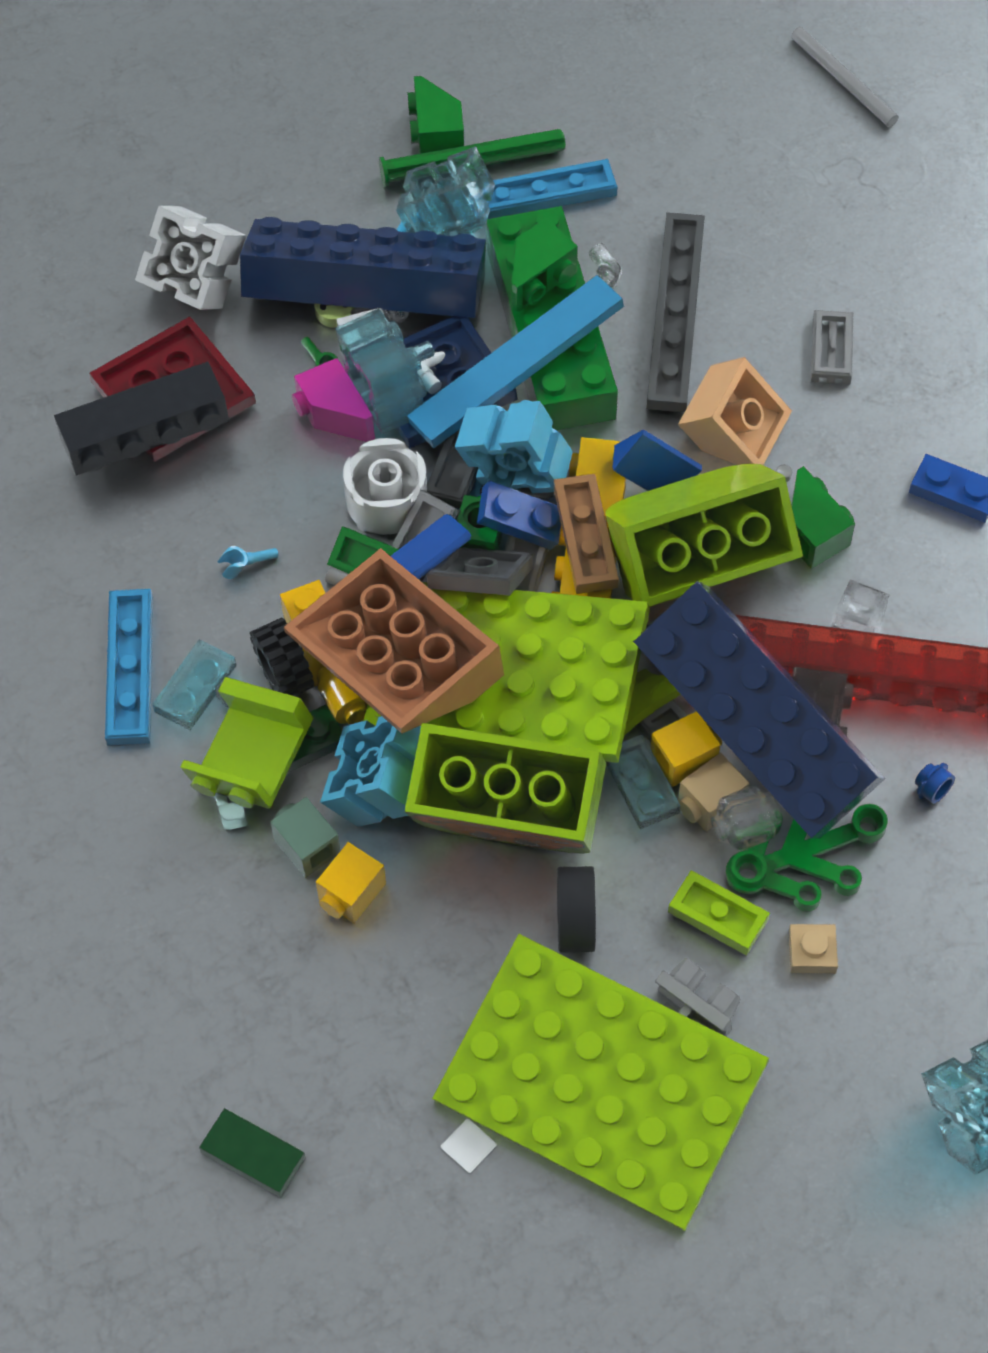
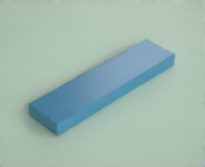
(552, 188)
(129, 667)

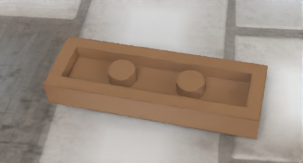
(585, 534)

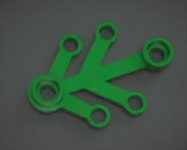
(801, 855)

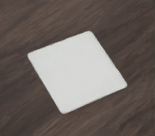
(468, 1145)

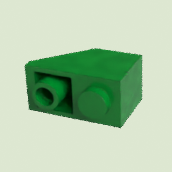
(438, 117)
(540, 263)
(820, 521)

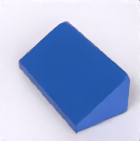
(652, 462)
(432, 546)

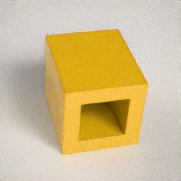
(684, 747)
(350, 883)

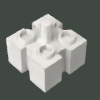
(190, 257)

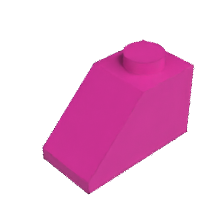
(333, 402)

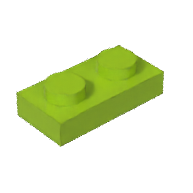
(718, 912)

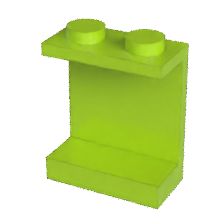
(251, 745)

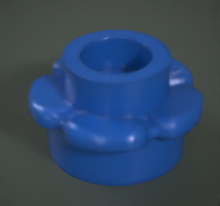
(934, 782)

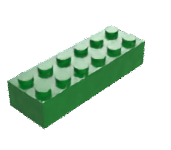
(579, 382)

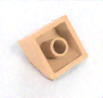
(735, 414)

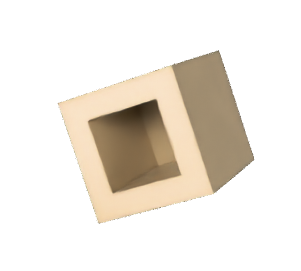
(705, 786)

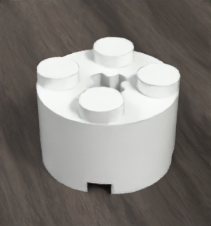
(383, 484)

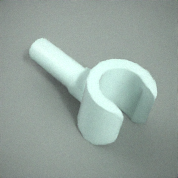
(231, 813)

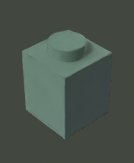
(305, 836)

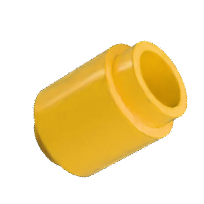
(340, 699)

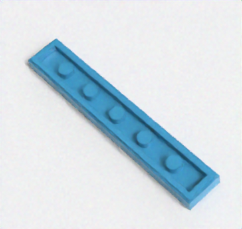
(516, 360)

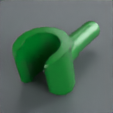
(318, 357)

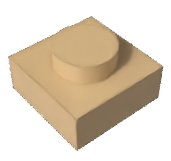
(813, 948)

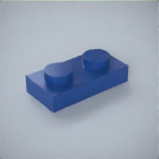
(951, 487)
(519, 515)

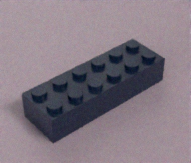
(363, 267)
(759, 710)

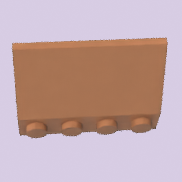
(397, 644)

